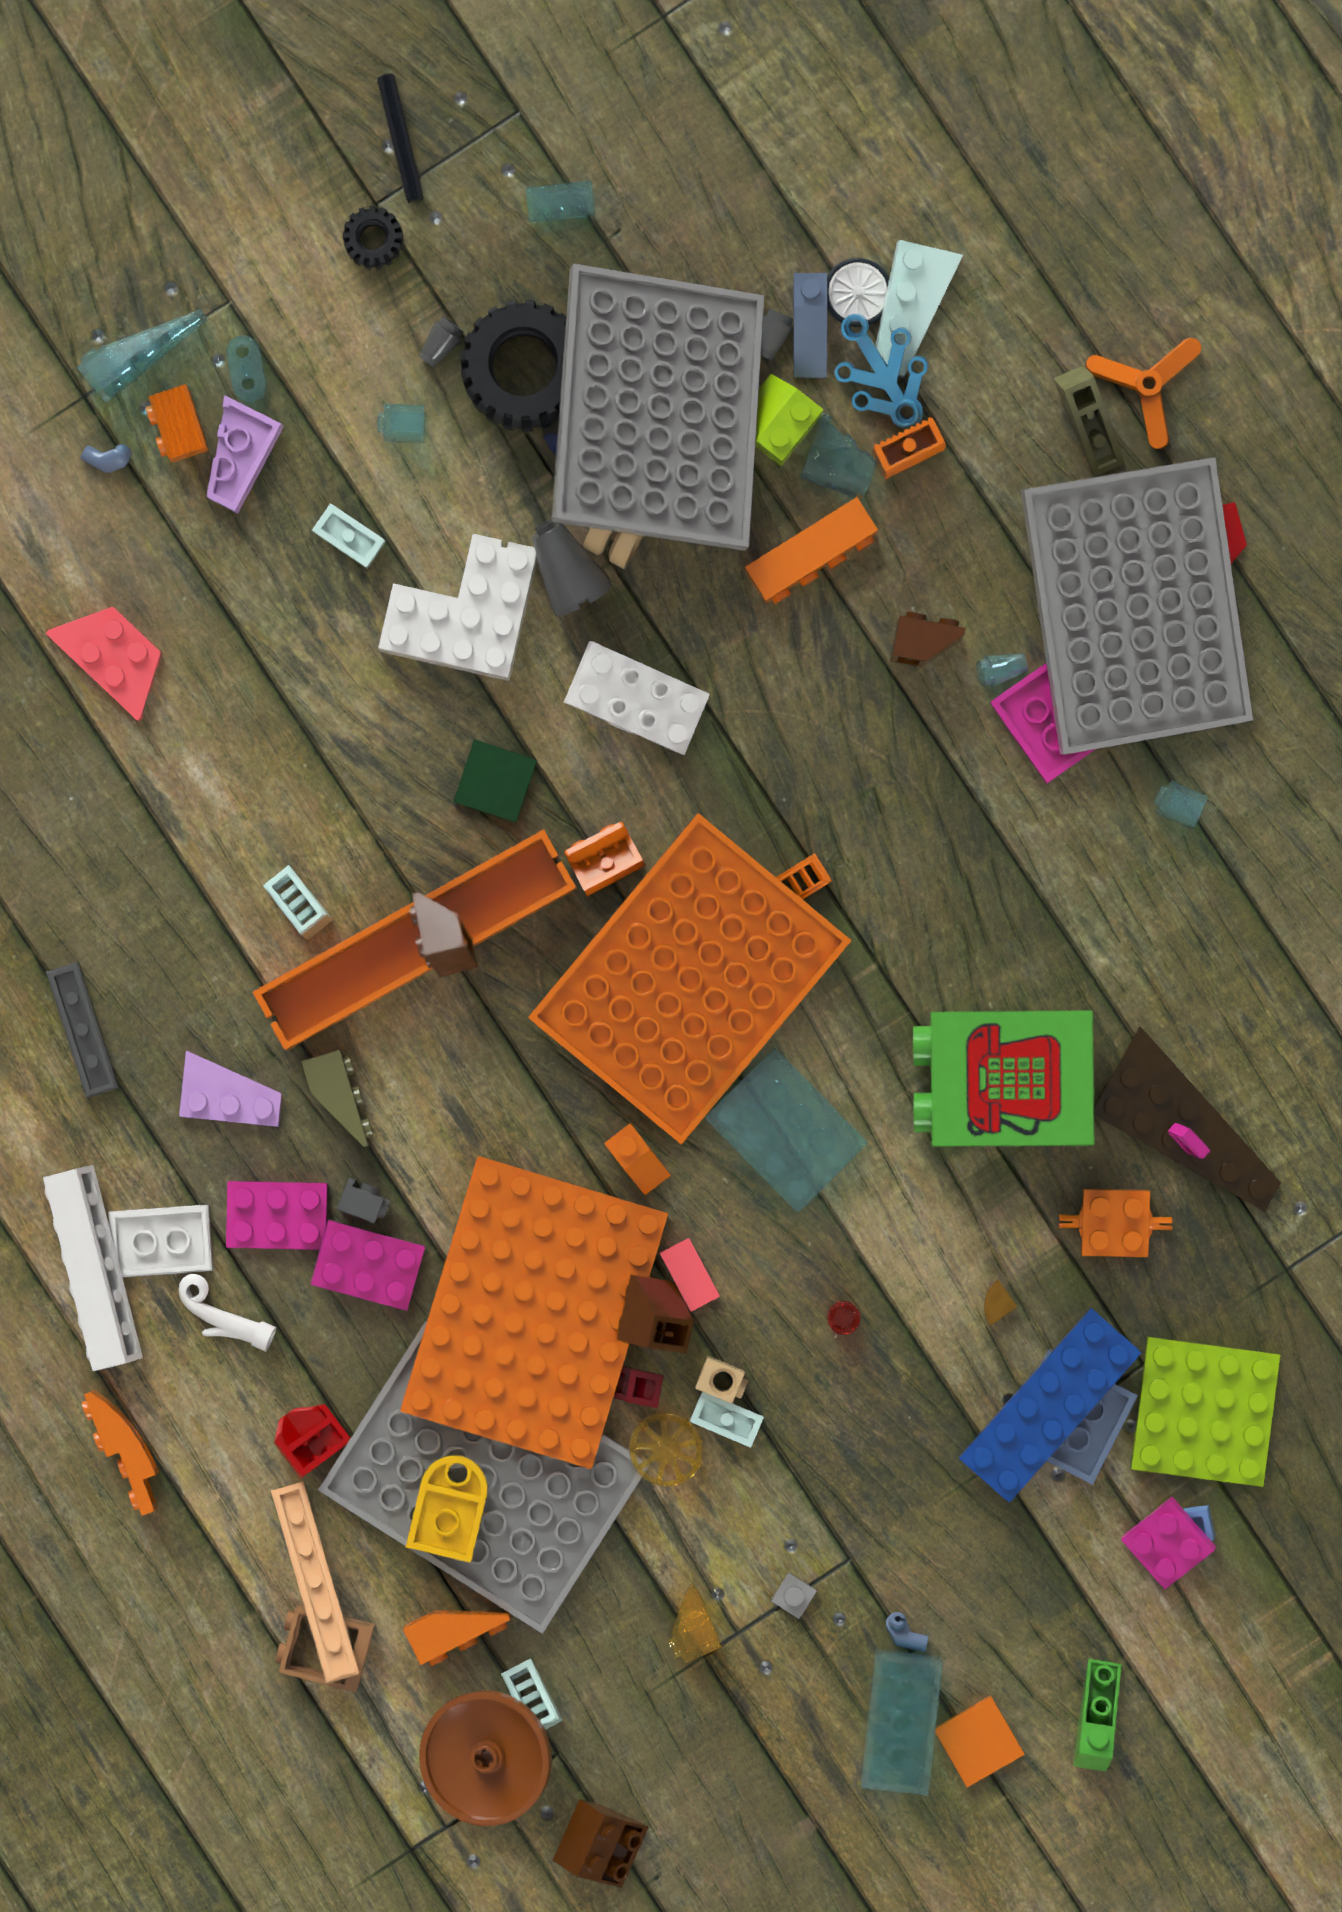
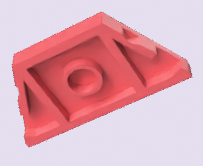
(112, 655)

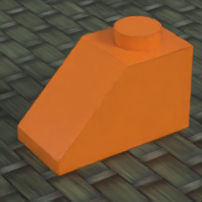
(637, 1159)

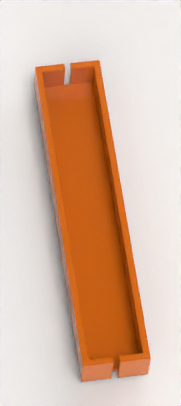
(387, 951)

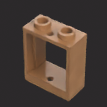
(286, 1651)

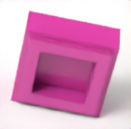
(1188, 1141)

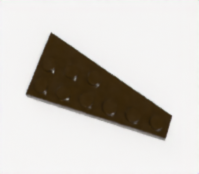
(1153, 1094)

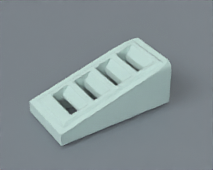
(317, 922)
(548, 1704)

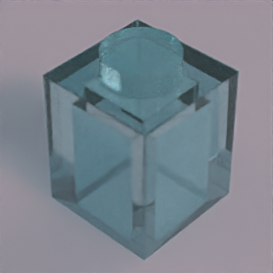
(402, 423)
(1180, 804)

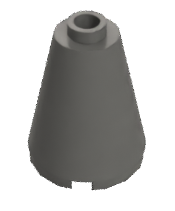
(567, 569)

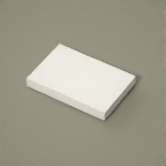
(162, 1240)

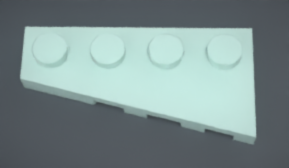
(913, 295)

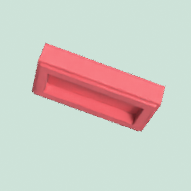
(689, 1274)

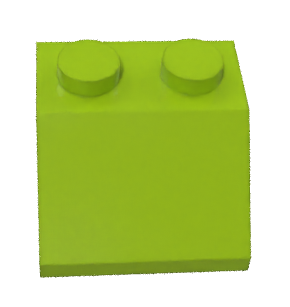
(783, 418)

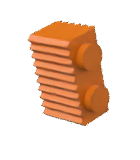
(177, 423)
(908, 448)

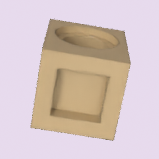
(710, 1369)

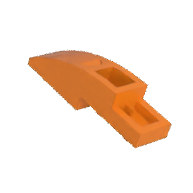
(119, 1435)

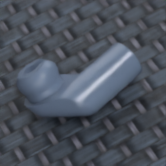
(108, 461)
(902, 1634)

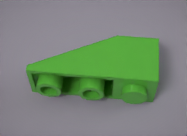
(1097, 1716)

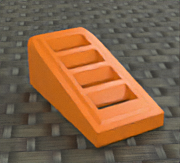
(814, 862)

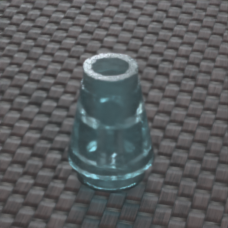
(1000, 668)

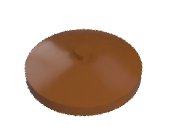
(485, 1758)

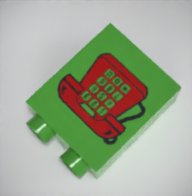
(1006, 1078)

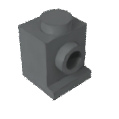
(363, 1201)

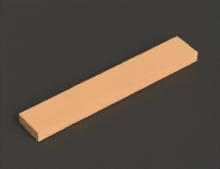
(315, 1582)

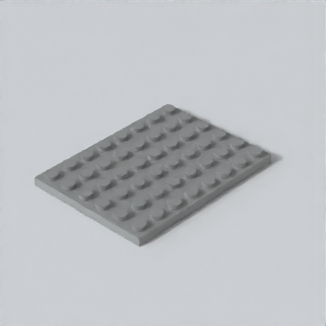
(658, 408)
(1137, 605)
(538, 1510)

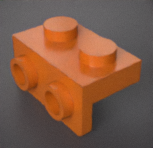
(604, 858)

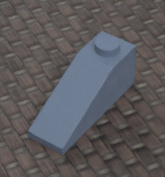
(810, 325)

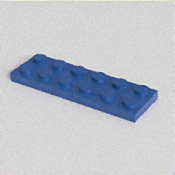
(1050, 1405)

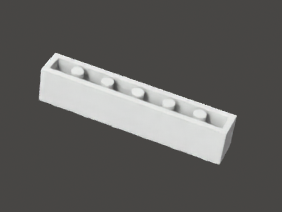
(92, 1268)

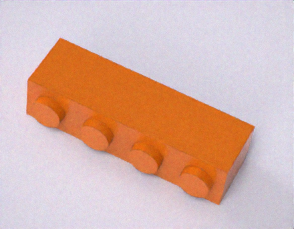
(812, 550)

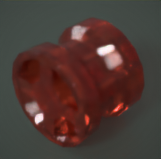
(849, 1320)

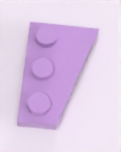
(241, 453)
(223, 1095)

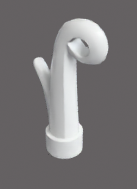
(226, 1323)

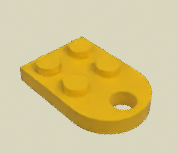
(448, 1511)

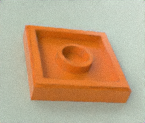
(978, 1741)

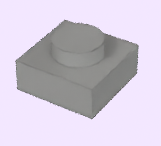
(793, 1595)

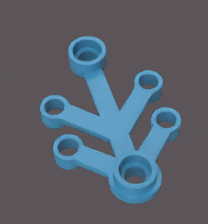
(885, 375)

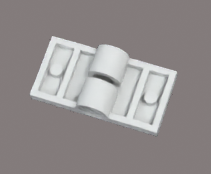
(636, 698)

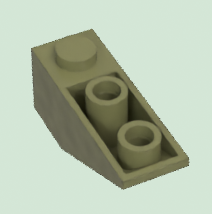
(332, 1086)

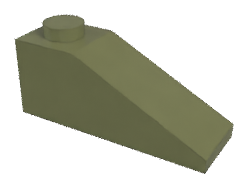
(1089, 419)

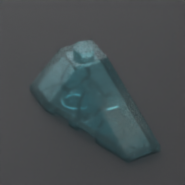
(124, 360)

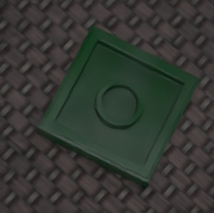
(495, 781)

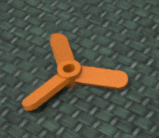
(1150, 398)

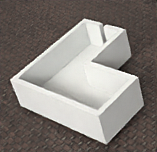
(477, 628)

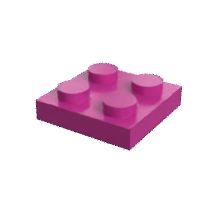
(1168, 1543)

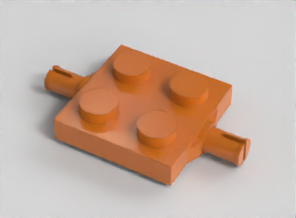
(1115, 1222)

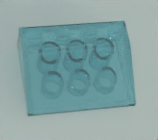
(786, 1130)

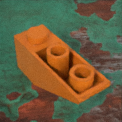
(445, 1630)

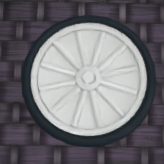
(857, 288)

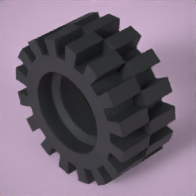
(367, 218)

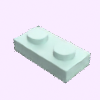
(348, 536)
(726, 1419)

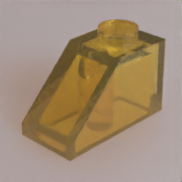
(693, 1628)

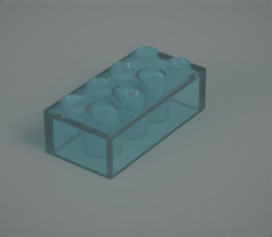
(901, 1722)

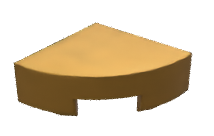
(997, 1303)

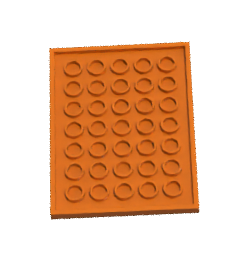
(689, 978)
(532, 1312)

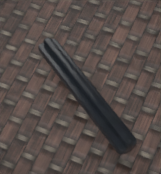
(400, 138)

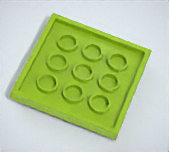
(1205, 1411)

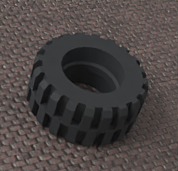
(478, 357)

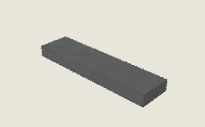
(82, 1029)

